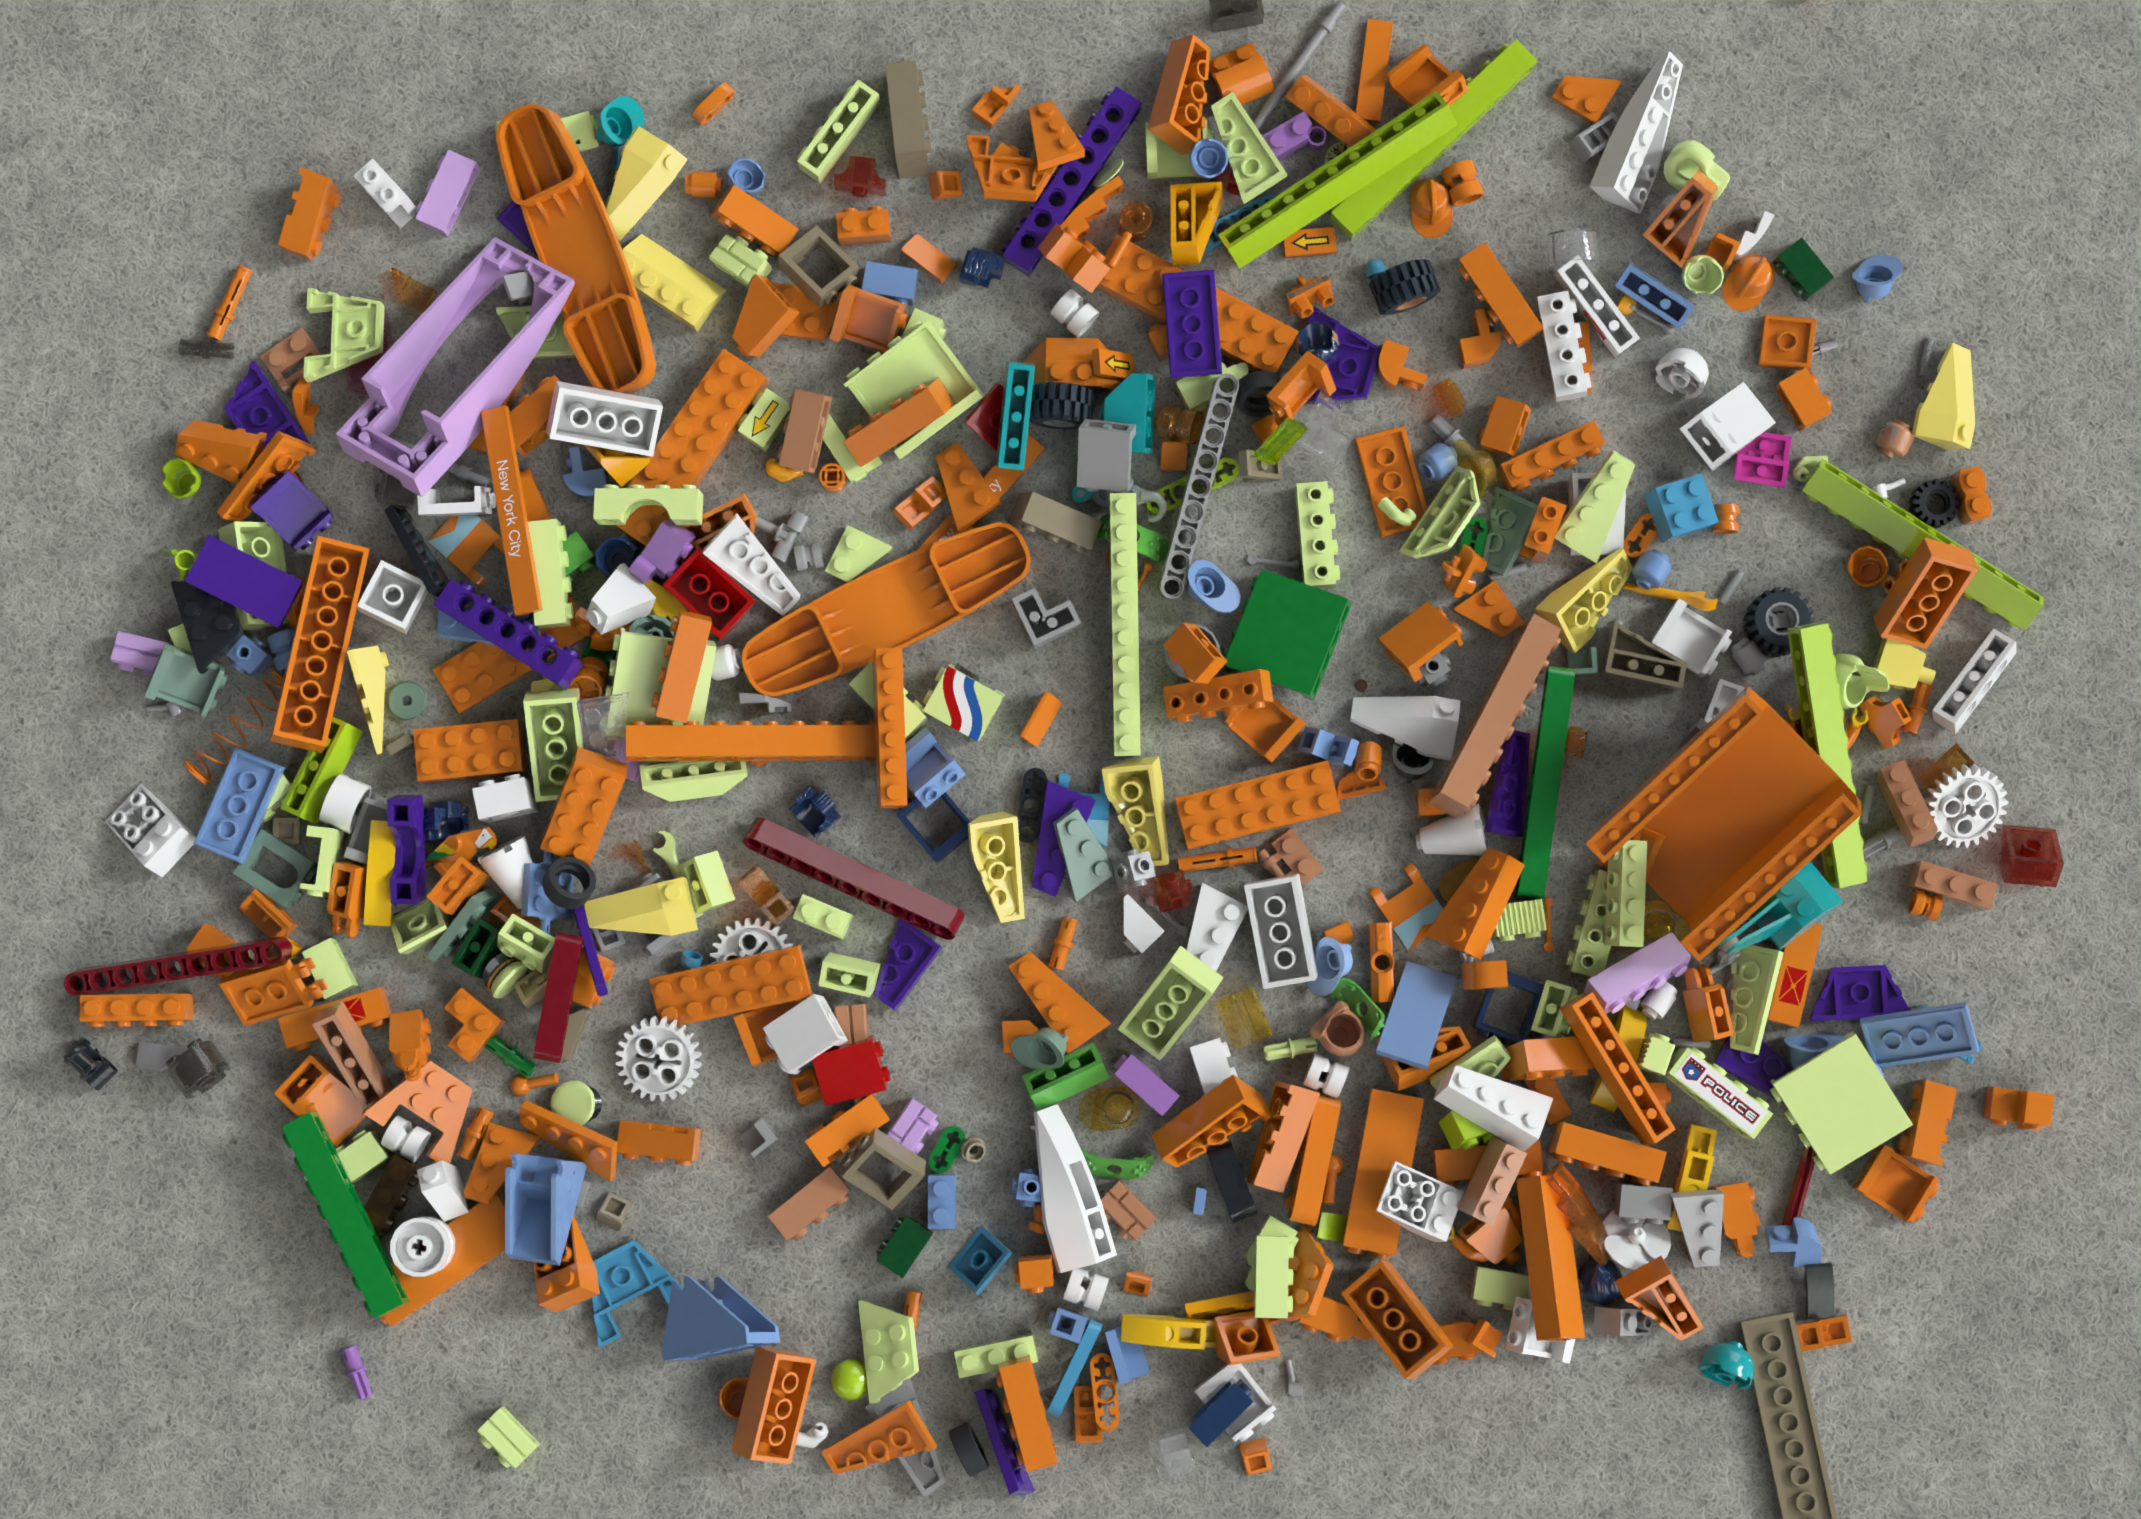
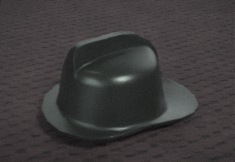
(1409, 763)

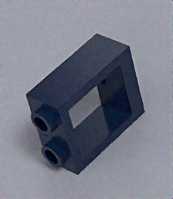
(951, 843)
(1508, 1038)
(1220, 1411)

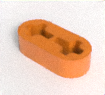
(713, 103)
(1645, 539)

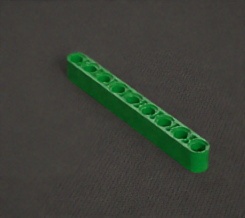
(1545, 781)

